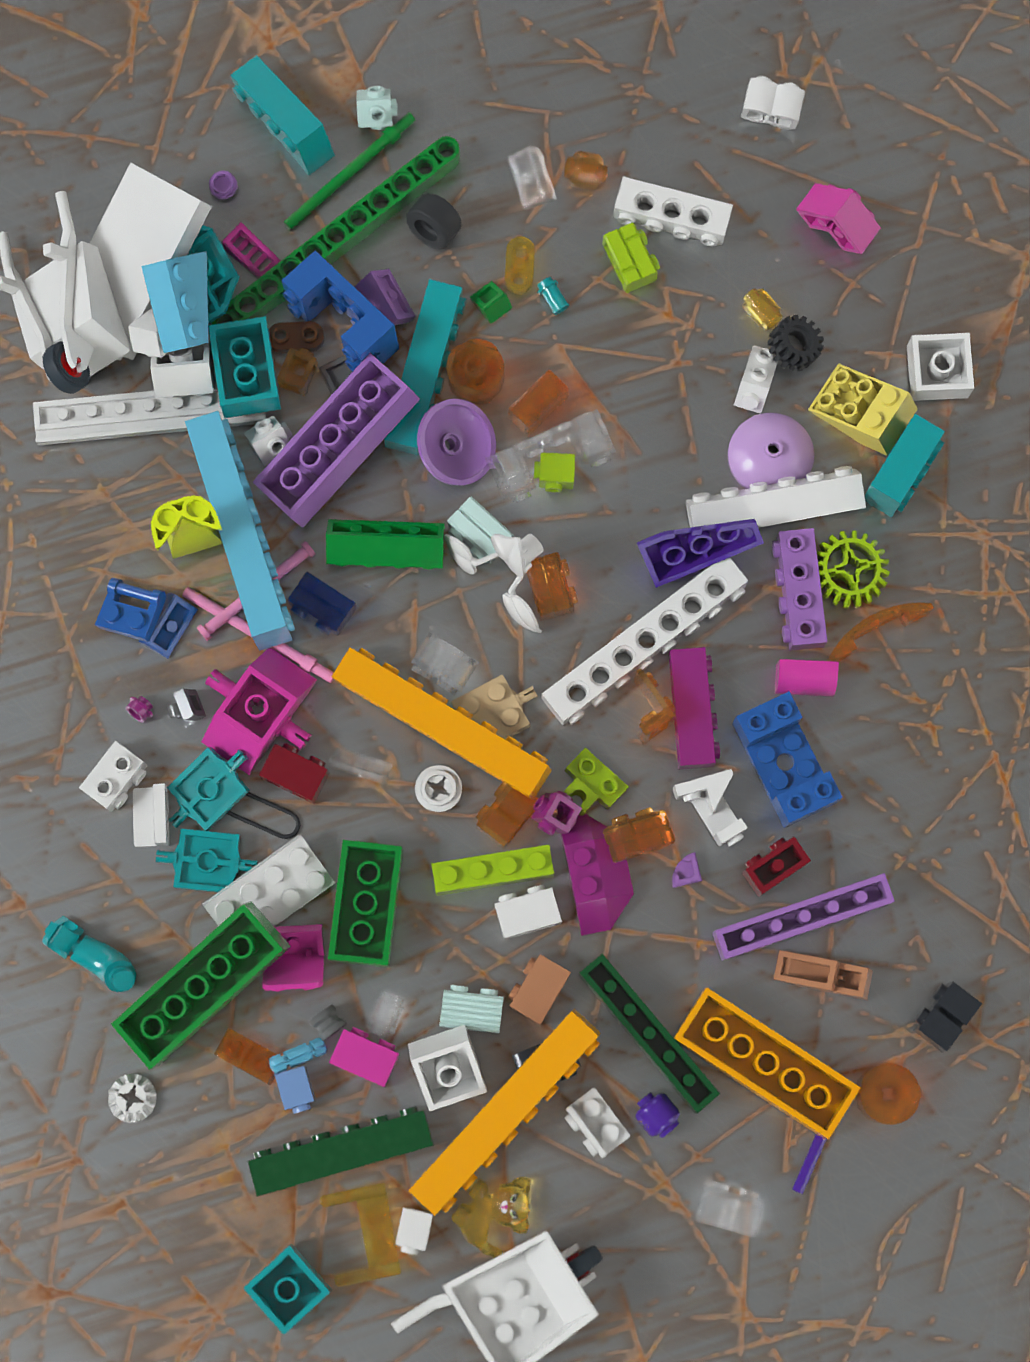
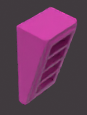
(242, 230)

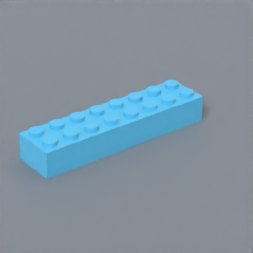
(240, 535)

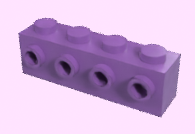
(800, 589)

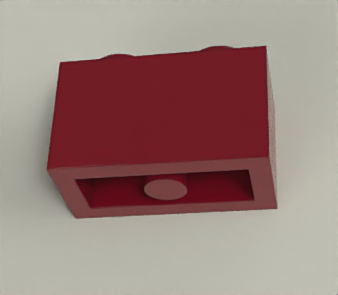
(295, 773)

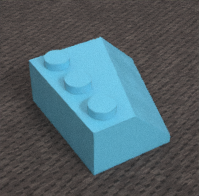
(179, 300)

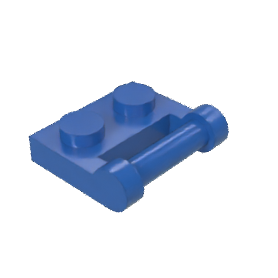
(128, 619)

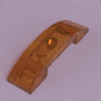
(906, 612)

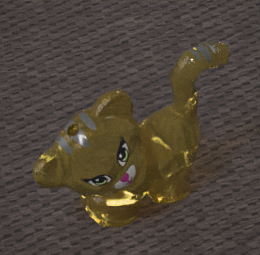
(506, 1205)

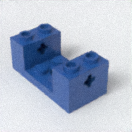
(318, 284)
(775, 731)

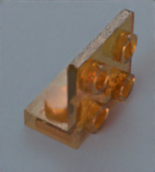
(663, 708)

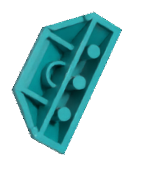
(221, 273)

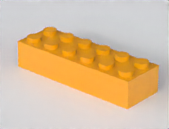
(766, 1063)

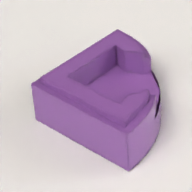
(686, 871)

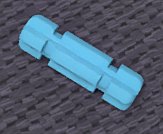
(297, 1055)

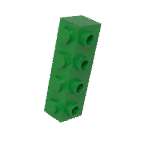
(385, 543)

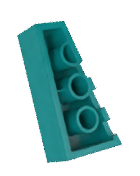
(283, 114)

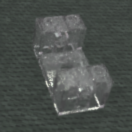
(587, 437)

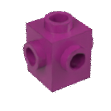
(563, 811)

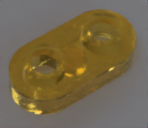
(519, 266)

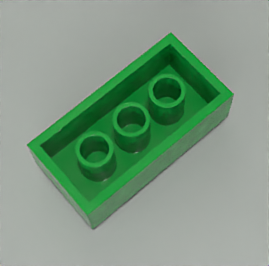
(365, 903)

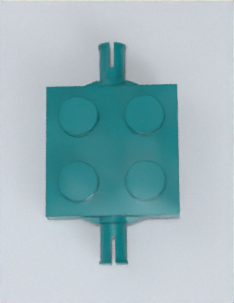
(208, 789)
(205, 860)

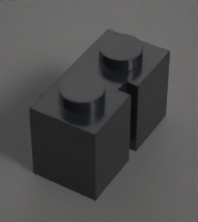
(946, 1016)

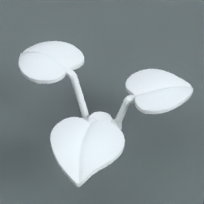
(517, 555)

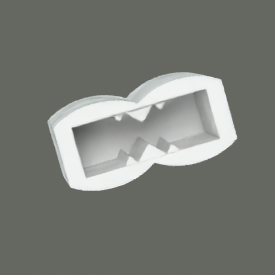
(773, 103)

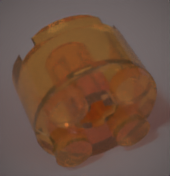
(464, 360)
(905, 1094)

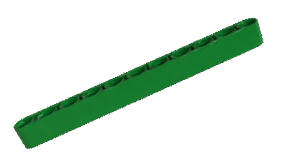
(343, 226)

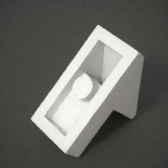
(711, 785)

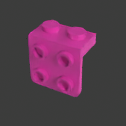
(301, 964)

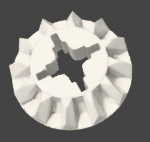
(434, 775)
(137, 1111)

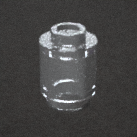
(385, 1014)

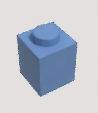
(295, 1089)

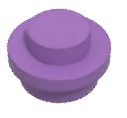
(223, 185)

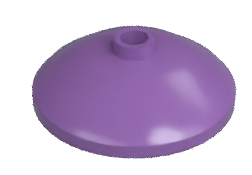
(469, 439)

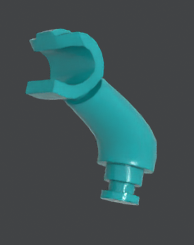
(92, 954)

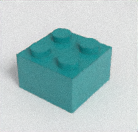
(287, 1289)

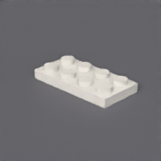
(274, 885)

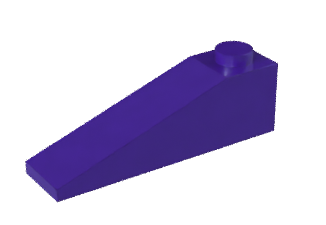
(687, 550)

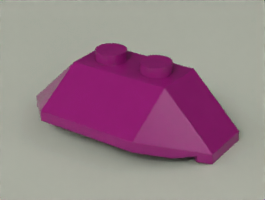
(597, 883)

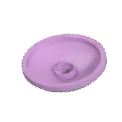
(750, 455)

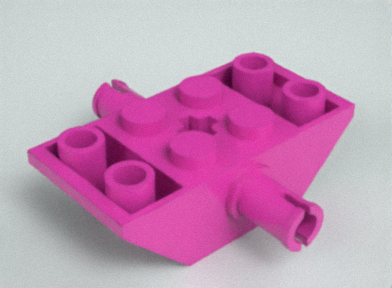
(267, 681)

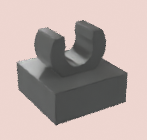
(187, 705)

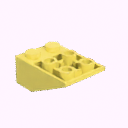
(864, 408)

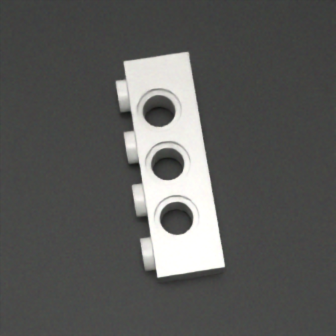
(662, 199)

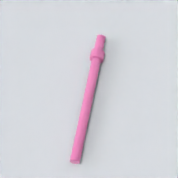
(307, 662)

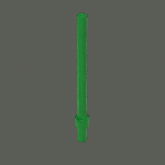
(389, 136)

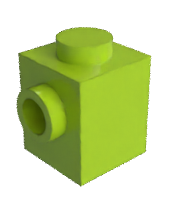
(555, 471)

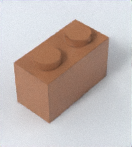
(539, 988)

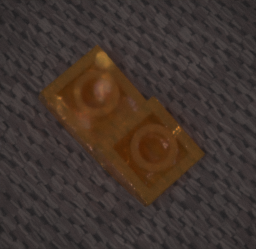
(246, 1055)

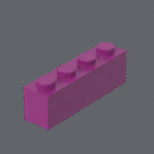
(693, 713)

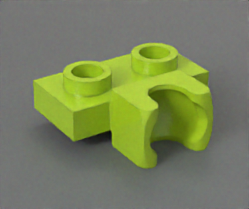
(593, 782)

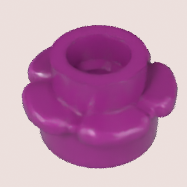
(139, 708)

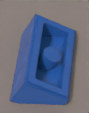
(170, 625)

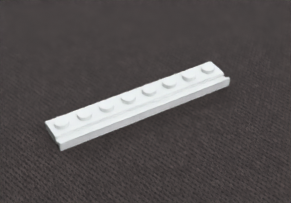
(123, 416)

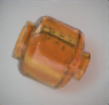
(585, 170)

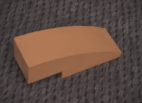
(823, 974)

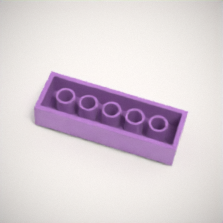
(336, 440)

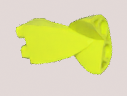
(187, 525)

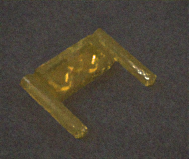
(376, 1232)

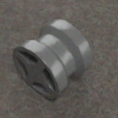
(327, 1022)

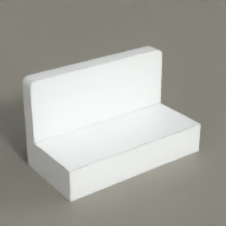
(151, 816)

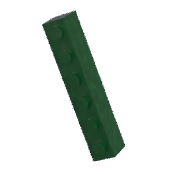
(649, 1034)
(340, 1152)

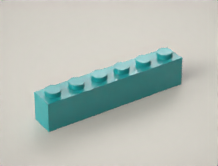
(427, 358)

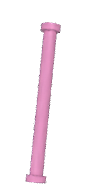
(235, 607)

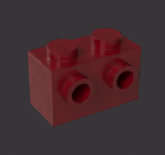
(775, 867)

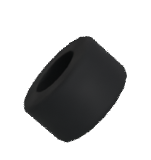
(433, 220)

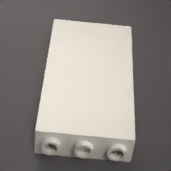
(141, 227)

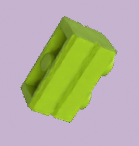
(630, 257)

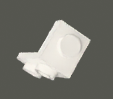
(756, 380)
(722, 822)

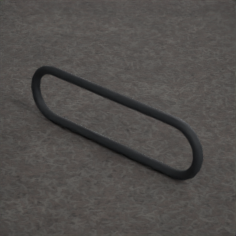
(297, 820)

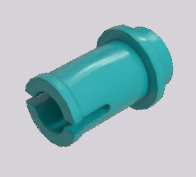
(552, 294)

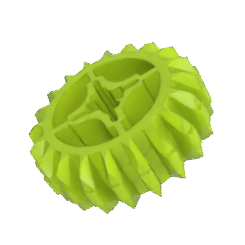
(873, 563)

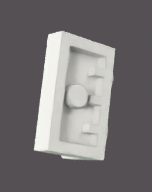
(597, 1123)

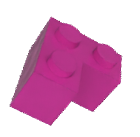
(841, 215)

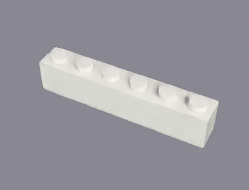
(781, 502)

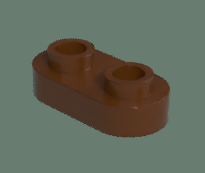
(295, 336)

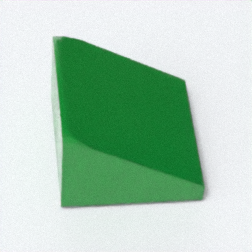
(491, 302)

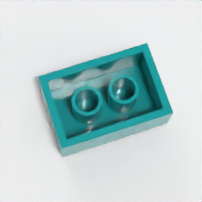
(244, 367)
(905, 466)

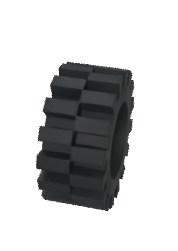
(804, 333)

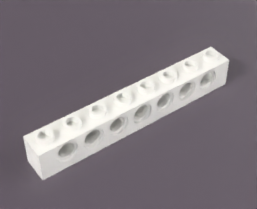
(722, 573)

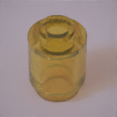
(762, 308)

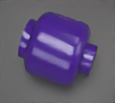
(657, 1114)

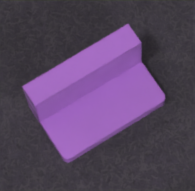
(386, 296)

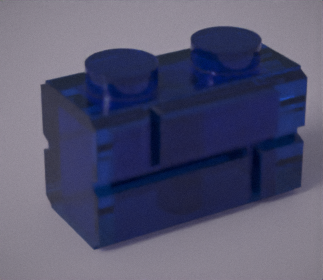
(321, 604)

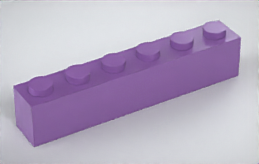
(803, 917)

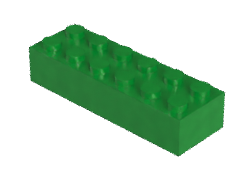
(200, 985)

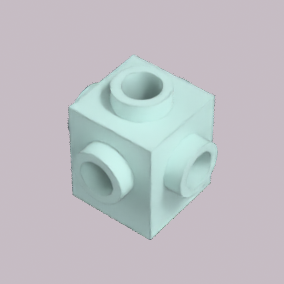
(375, 108)

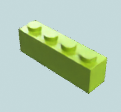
(492, 870)

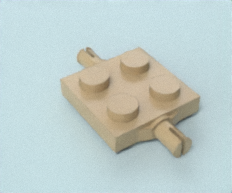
(498, 706)

